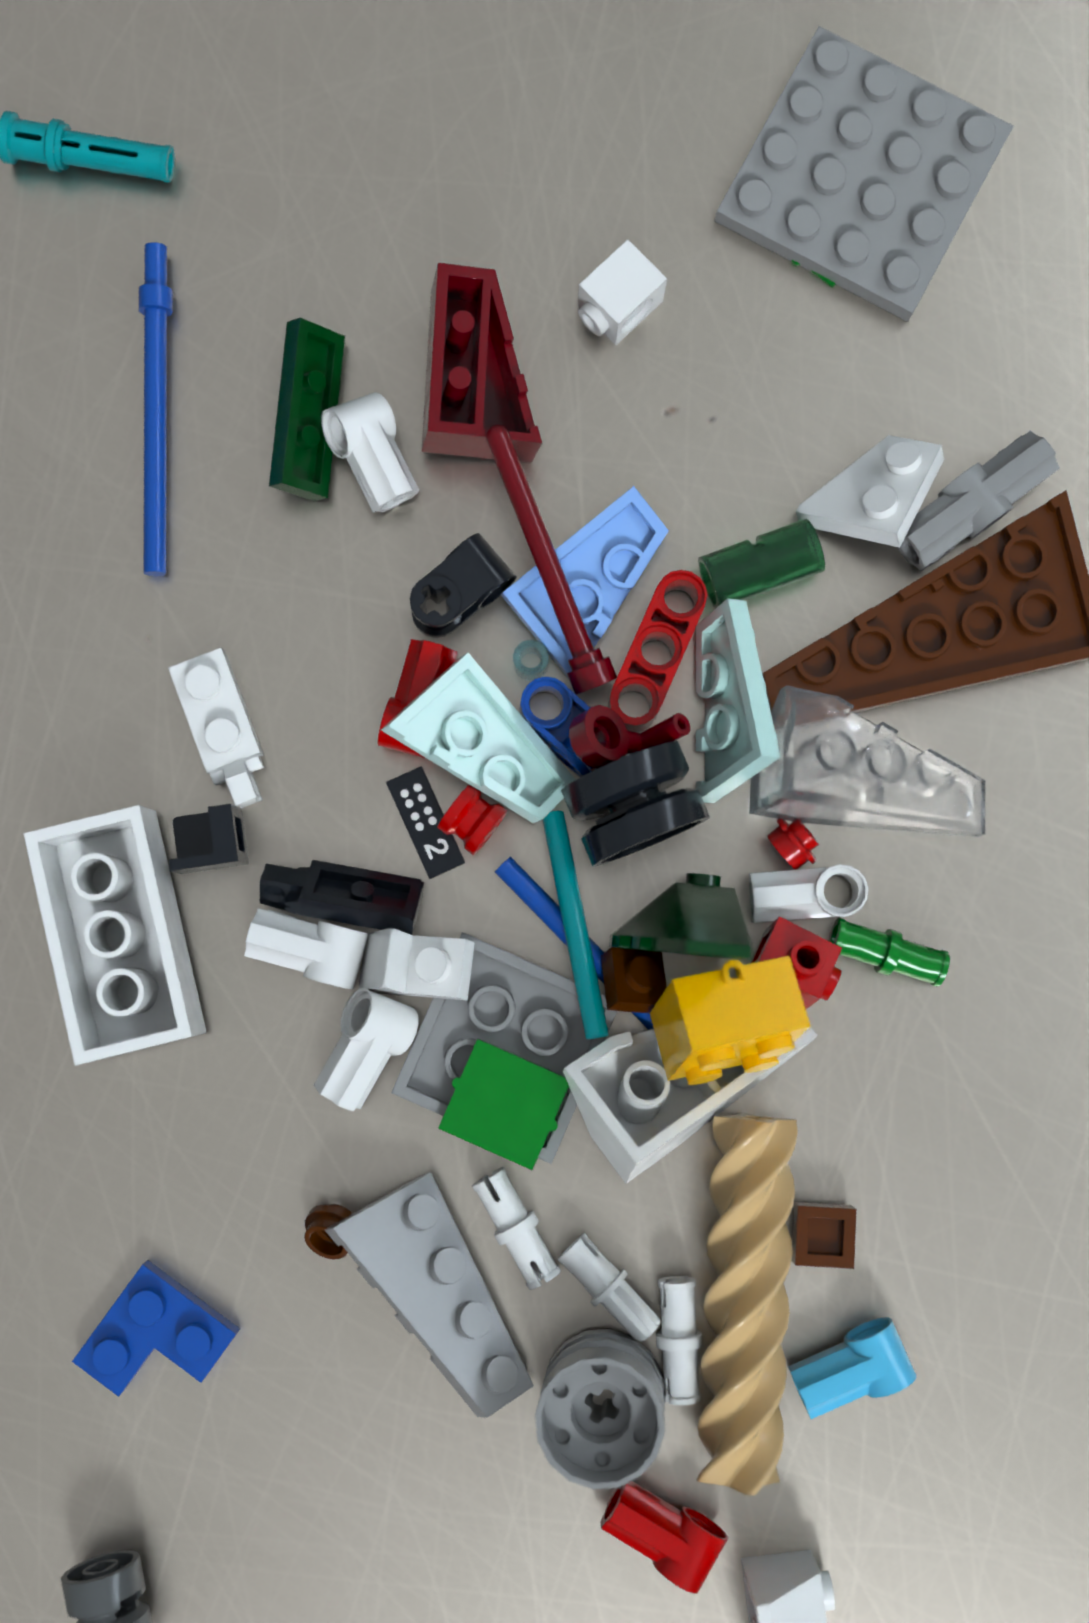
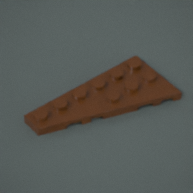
(975, 620)

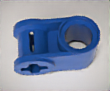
(556, 731)

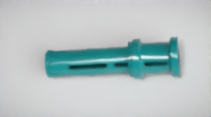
(61, 147)

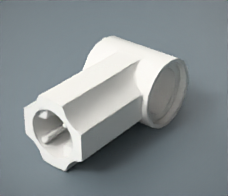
(365, 436)
(801, 893)
(319, 950)
(371, 1032)

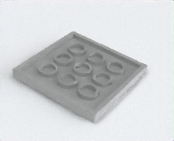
(863, 173)

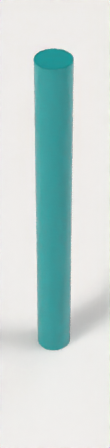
(575, 926)

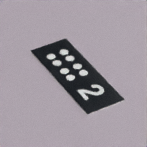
(421, 817)

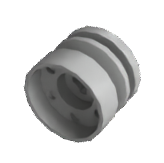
(606, 1441)

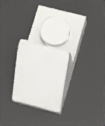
(416, 965)

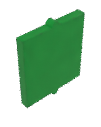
(504, 1104)

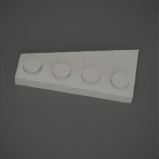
(426, 1273)

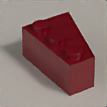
(473, 369)

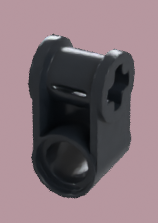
(467, 581)

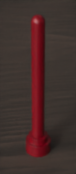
(587, 664)

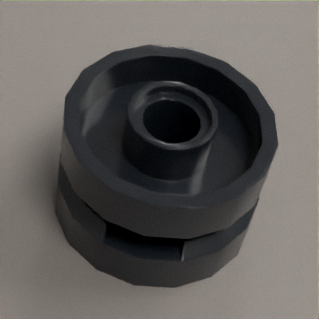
(637, 806)

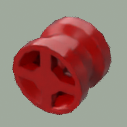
(472, 819)

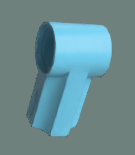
(866, 1363)

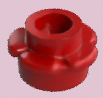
(794, 842)

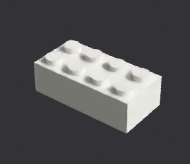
(114, 933)

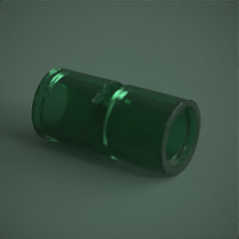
(771, 563)

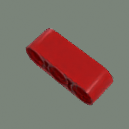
(665, 626)

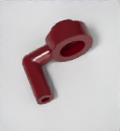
(601, 736)

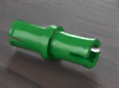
(890, 952)

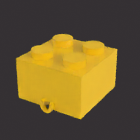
(729, 1021)

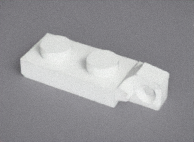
(220, 723)

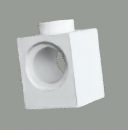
(620, 293)

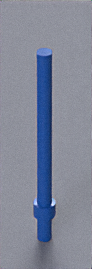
(156, 306)

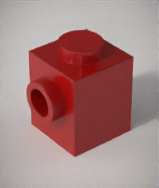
(810, 956)

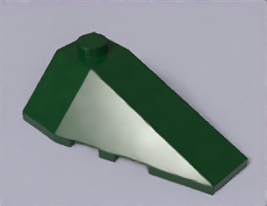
(689, 920)

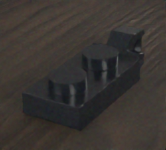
(344, 895)

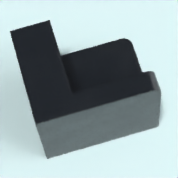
(209, 840)

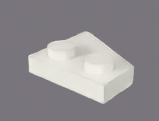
(877, 492)

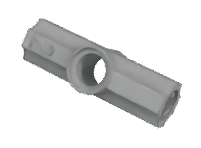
(978, 499)

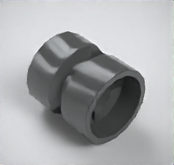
(107, 1589)

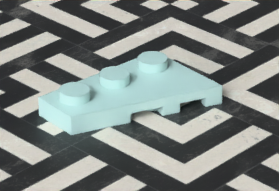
(483, 740)

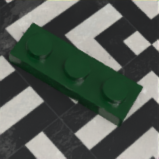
(307, 388)

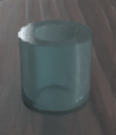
(528, 647)

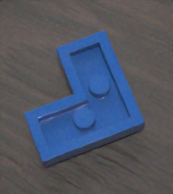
(149, 1316)

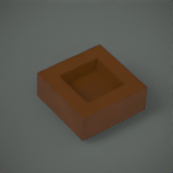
(633, 979)
(824, 1235)

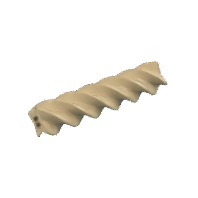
(748, 1301)

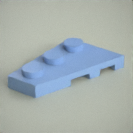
(600, 568)

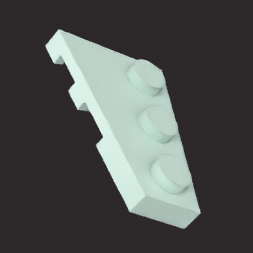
(738, 719)

